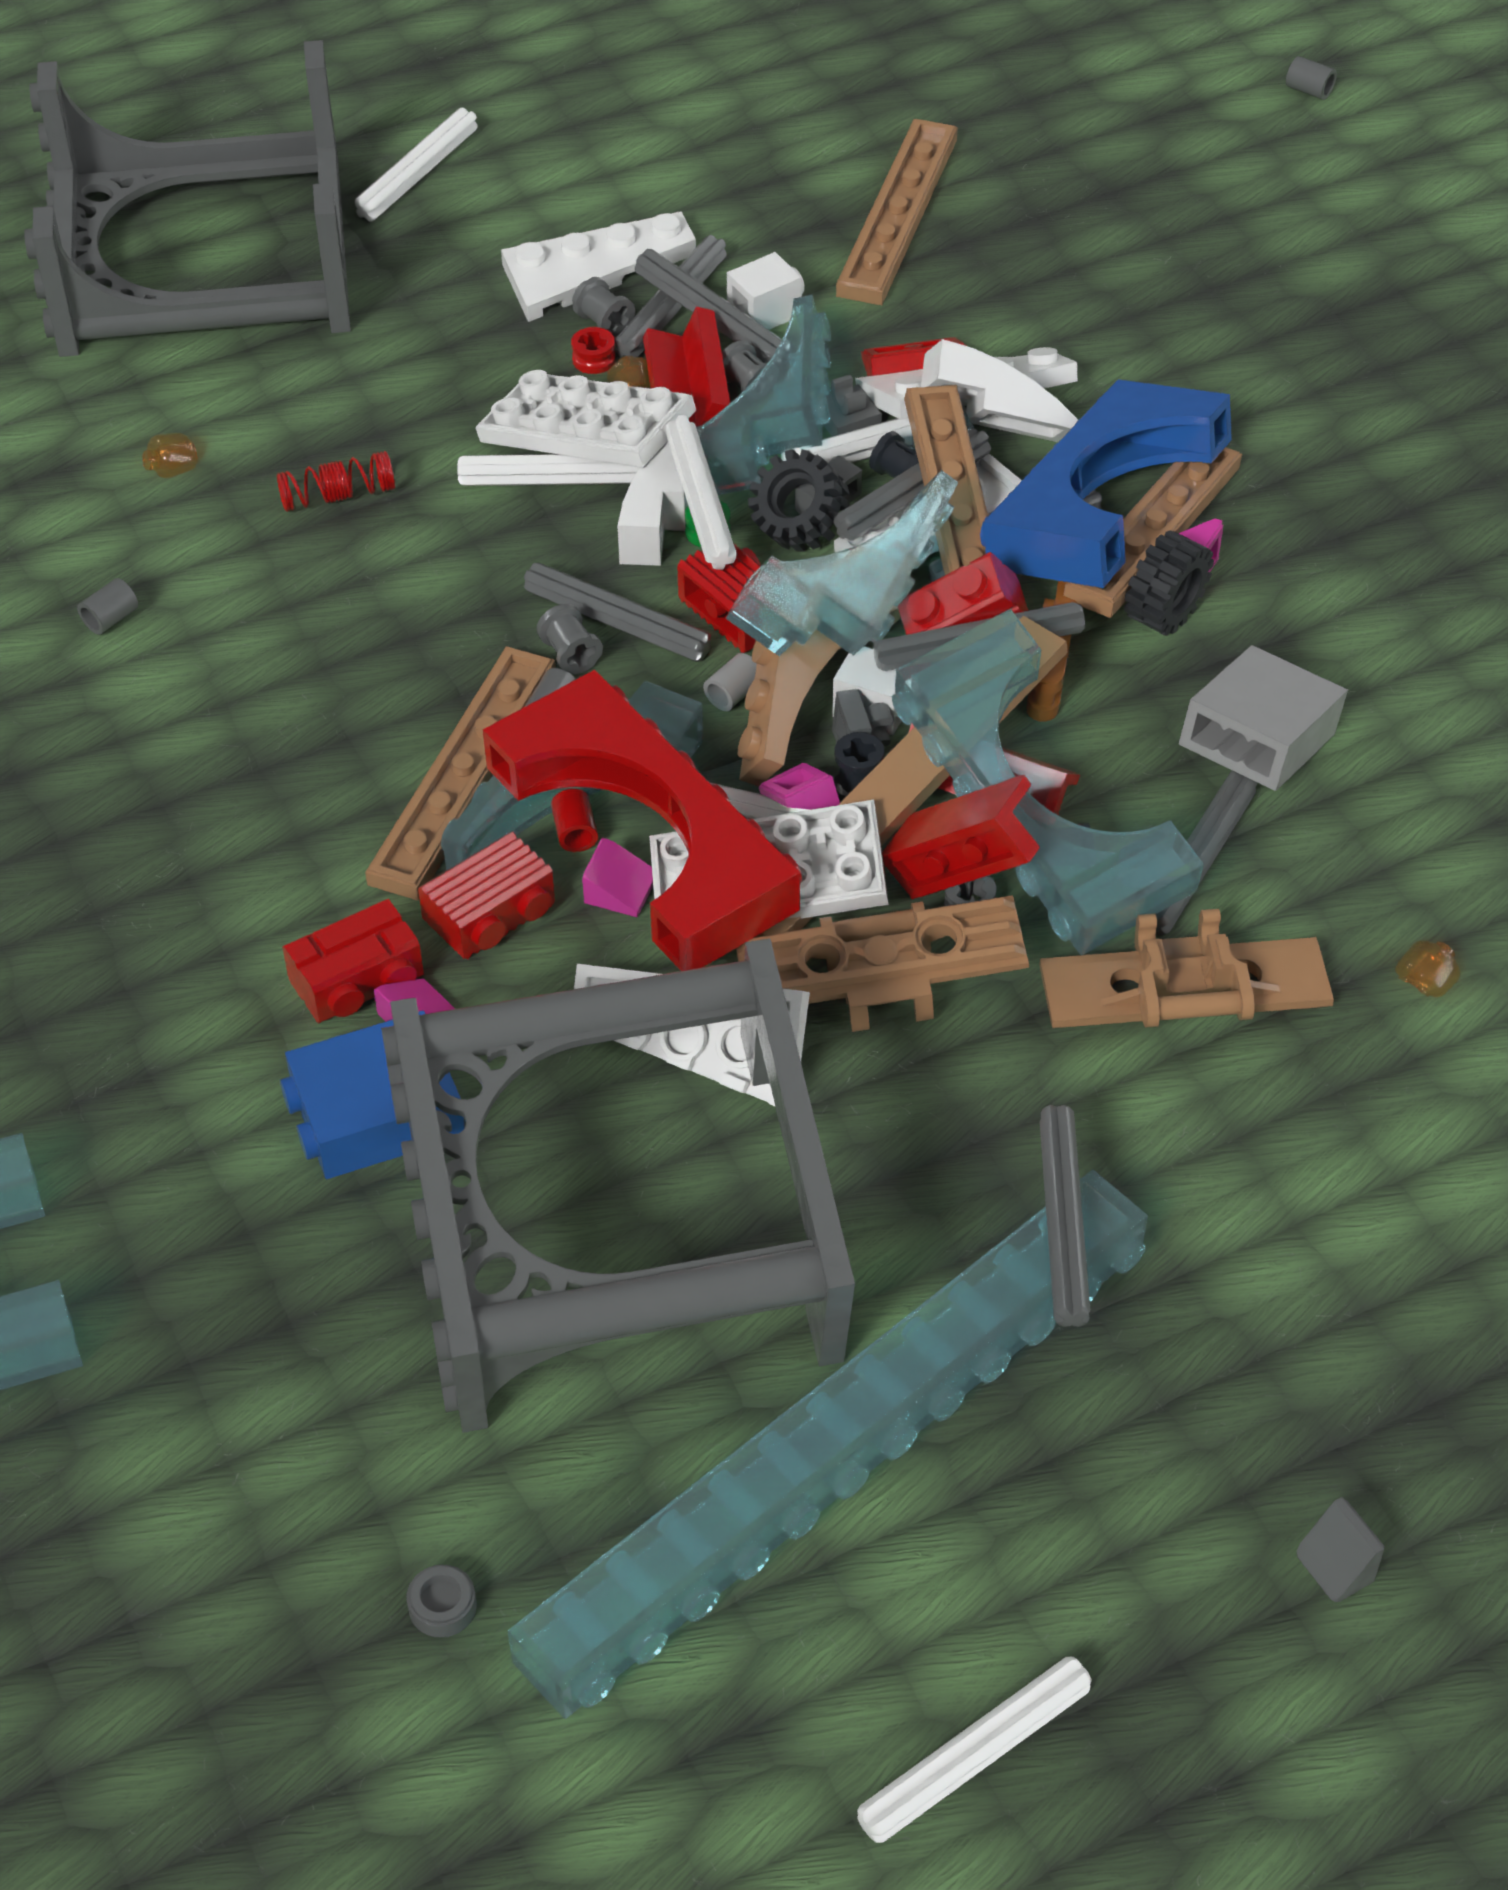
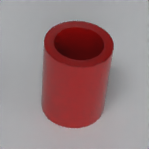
(574, 820)

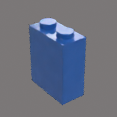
(348, 1101)

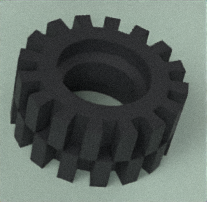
(777, 486)
(1168, 582)

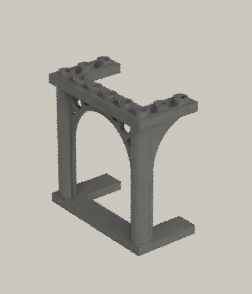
(99, 160)
(501, 1334)

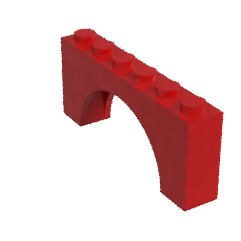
(596, 739)

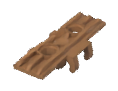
(891, 956)
(1185, 978)

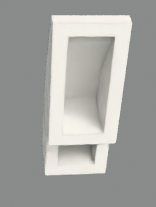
(996, 392)
(650, 507)

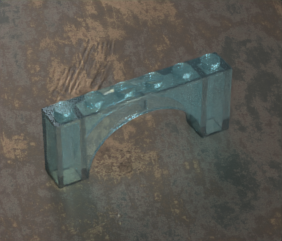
(1082, 875)

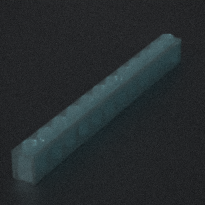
(810, 1457)

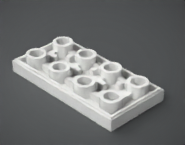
(584, 418)
(832, 846)

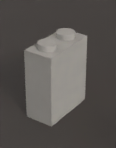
(1262, 717)

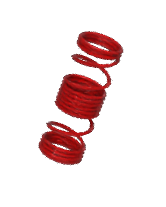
(334, 480)

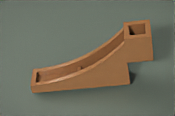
(776, 700)

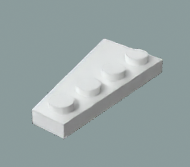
(556, 267)
(706, 1049)

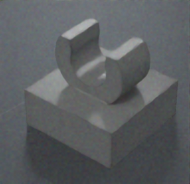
(850, 407)
(852, 717)

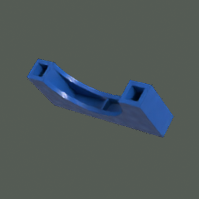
(1045, 522)

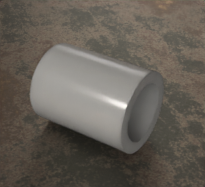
(730, 682)

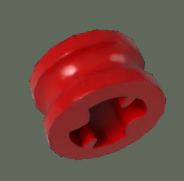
(593, 350)

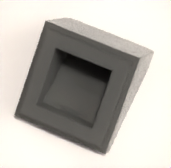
(1341, 1551)

